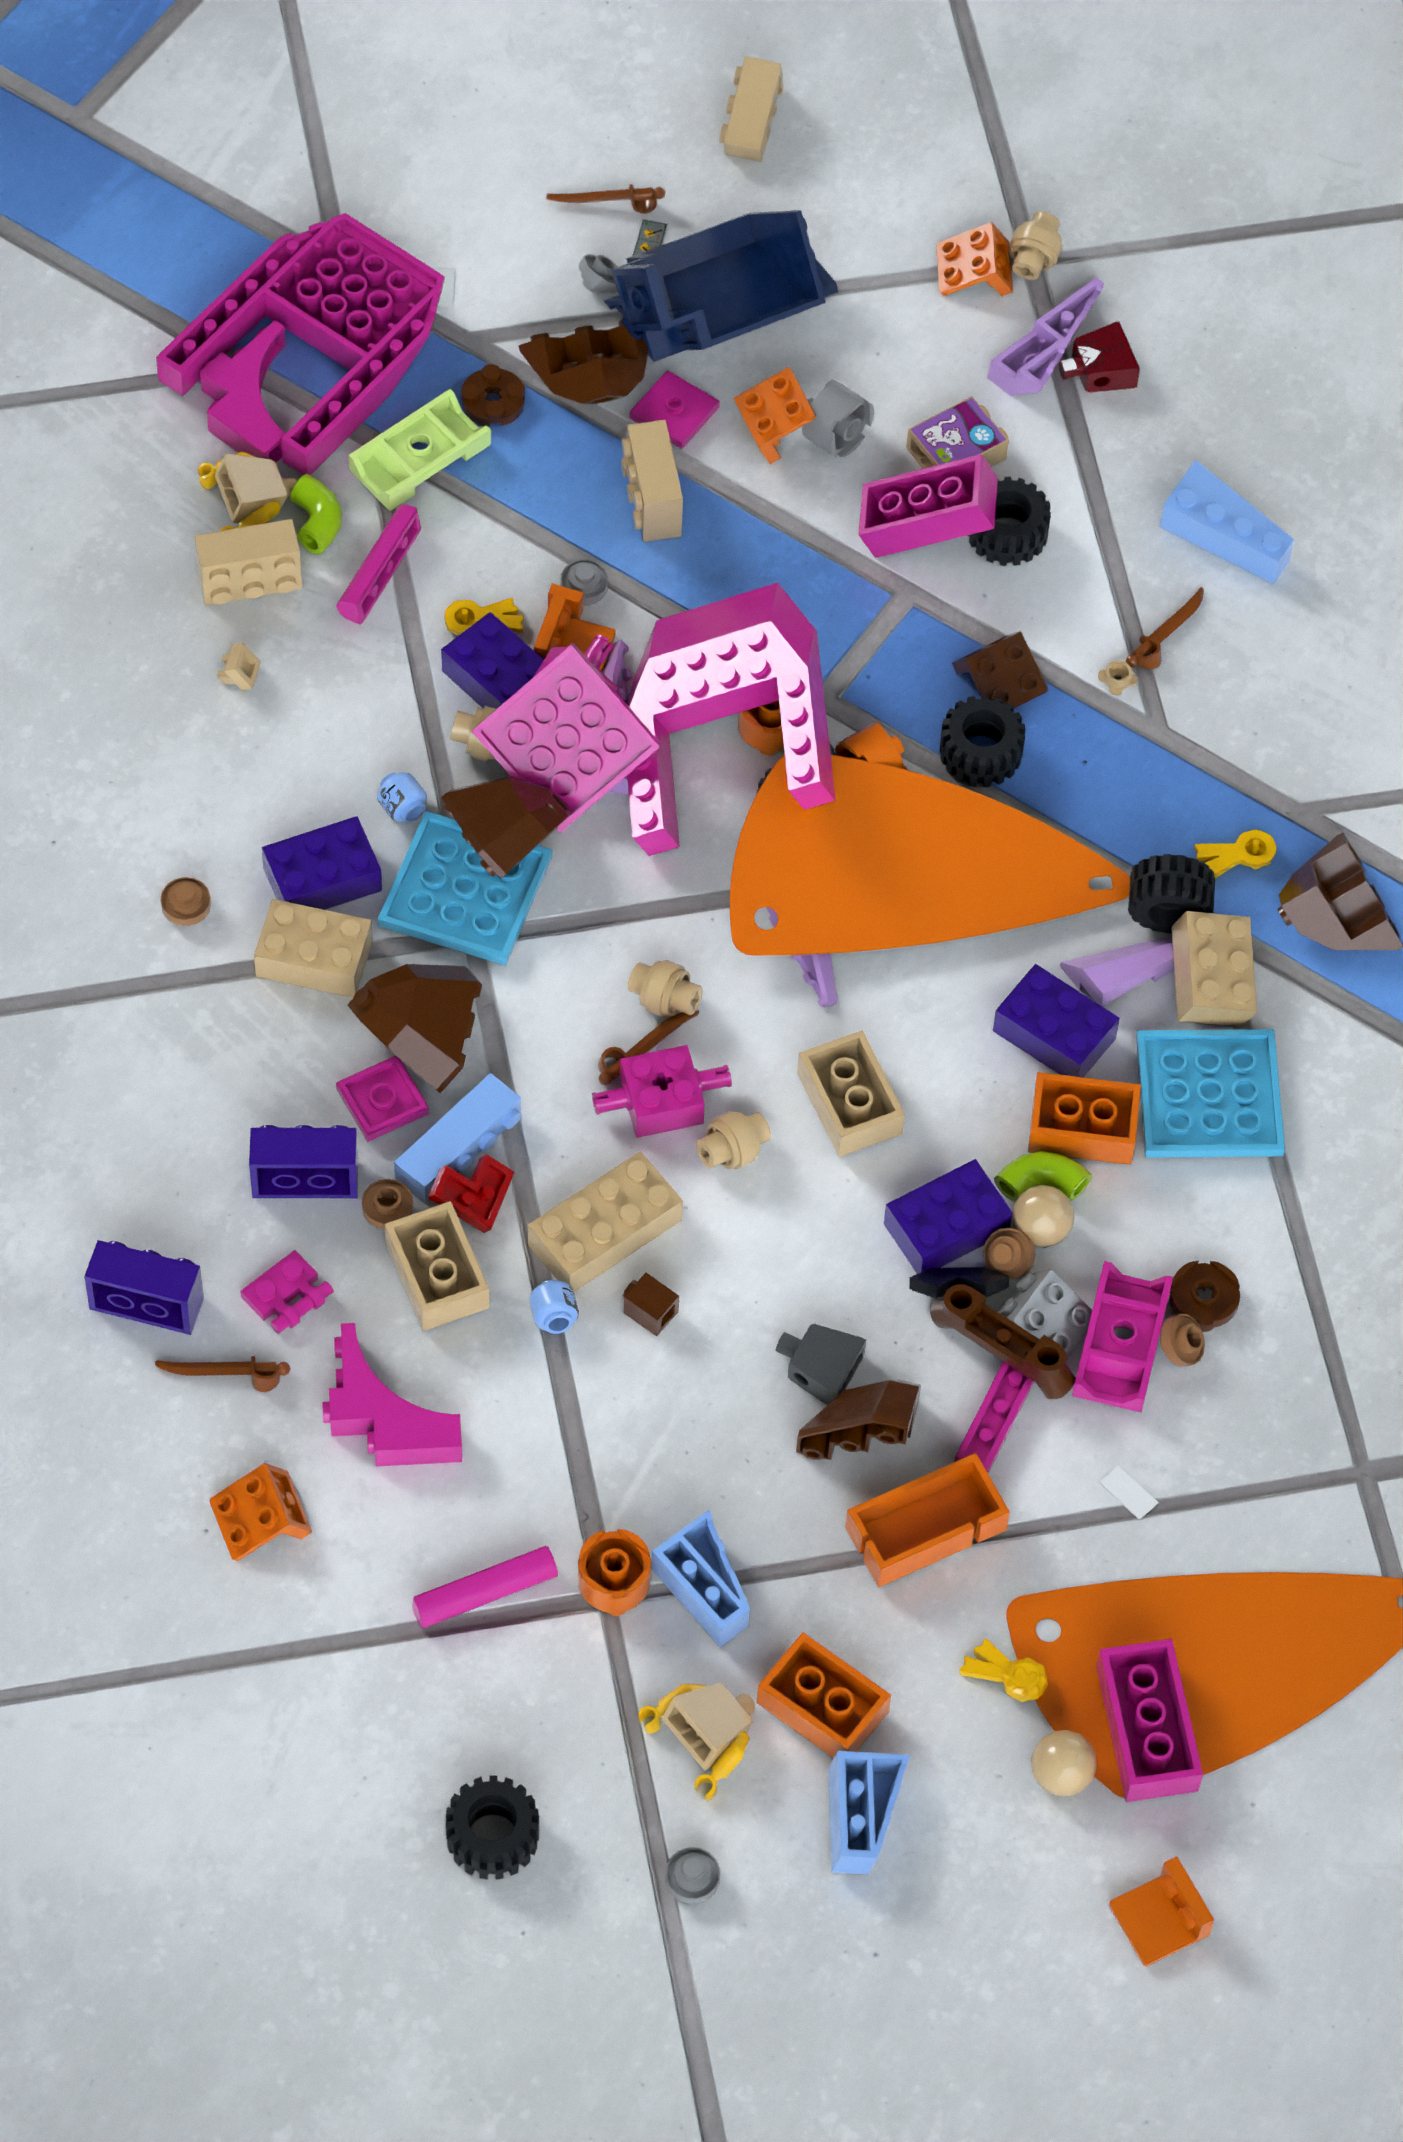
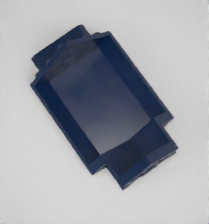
(720, 283)

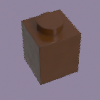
(650, 1303)

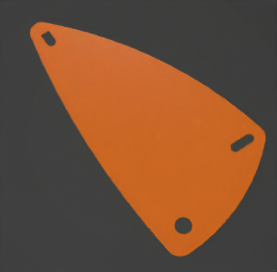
(900, 865)
(1249, 1649)

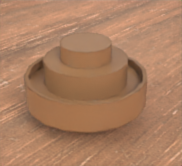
(185, 901)
(386, 1202)
(1009, 1252)
(1182, 1340)

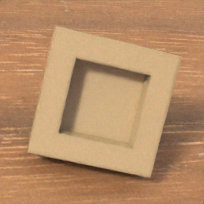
(240, 667)

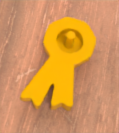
(465, 613)
(1251, 849)
(1021, 1678)

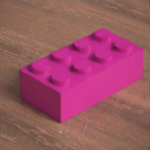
(928, 506)
(1149, 1720)

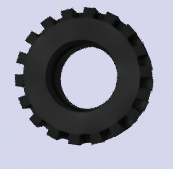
(1018, 541)
(986, 719)
(1167, 888)
(492, 1799)

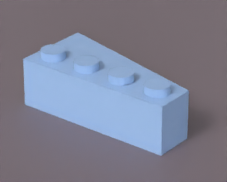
(1226, 524)

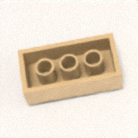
(605, 1222)

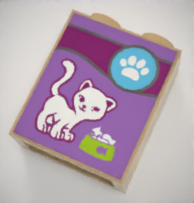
(956, 435)

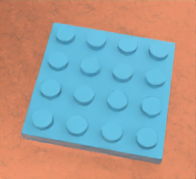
(453, 900)
(1210, 1093)

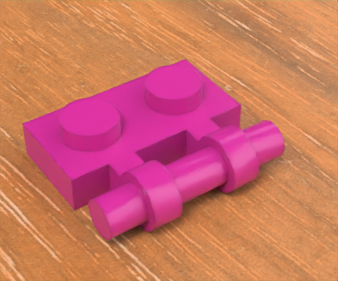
(280, 1285)

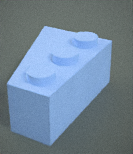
(702, 1579)
(861, 1805)

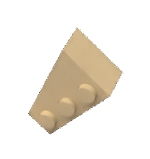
(752, 108)

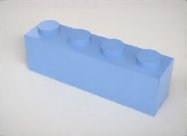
(459, 1135)

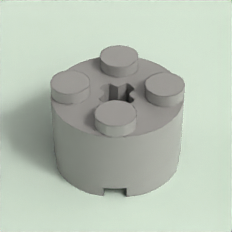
(838, 419)

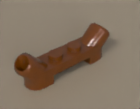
(1036, 1358)

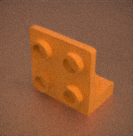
(975, 258)
(774, 411)
(562, 630)
(259, 1510)
(1163, 1914)

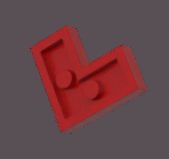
(476, 1199)

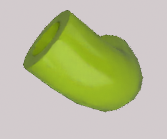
(324, 514)
(1042, 1169)

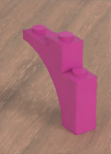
(236, 385)
(394, 1427)

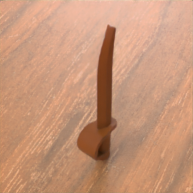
(642, 199)
(1152, 643)
(642, 1047)
(264, 1375)

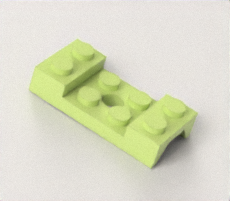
(394, 468)

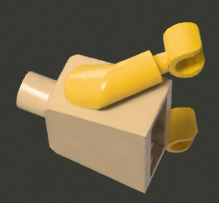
(248, 486)
(708, 1724)

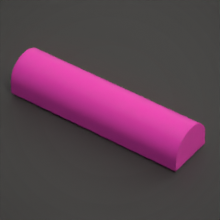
(380, 564)
(484, 1587)

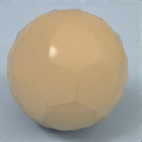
(1043, 1215)
(1064, 1763)

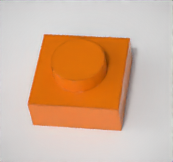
(574, 599)

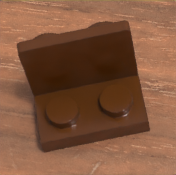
(1004, 670)

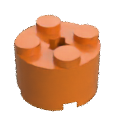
(762, 728)
(873, 746)
(614, 1571)

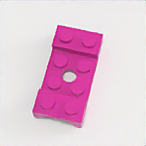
(1116, 1368)

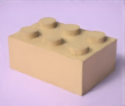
(652, 481)
(248, 562)
(313, 948)
(1214, 969)
(850, 1093)
(437, 1266)

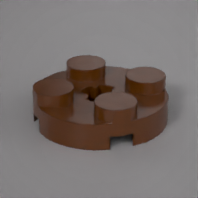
(493, 381)
(1224, 1295)

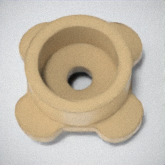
(1121, 670)

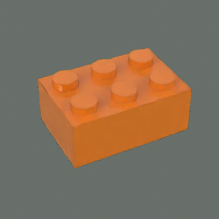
(1084, 1118)
(823, 1697)

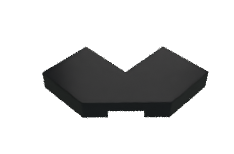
(937, 1281)

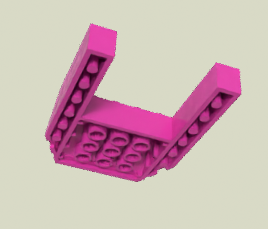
(340, 294)
(722, 664)

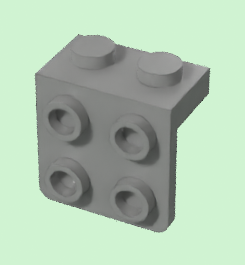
(1048, 1308)

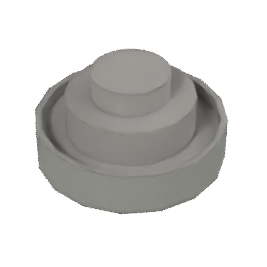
(598, 274)
(586, 577)
(692, 1875)

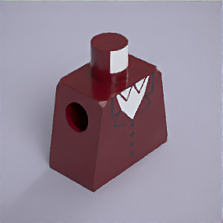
(1102, 360)

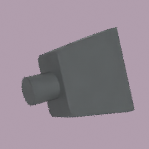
(822, 1360)

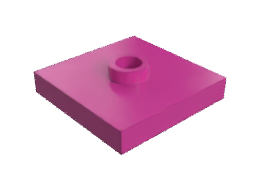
(679, 404)
(382, 1098)

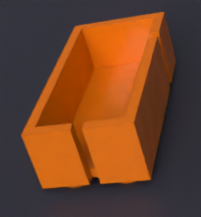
(927, 1520)

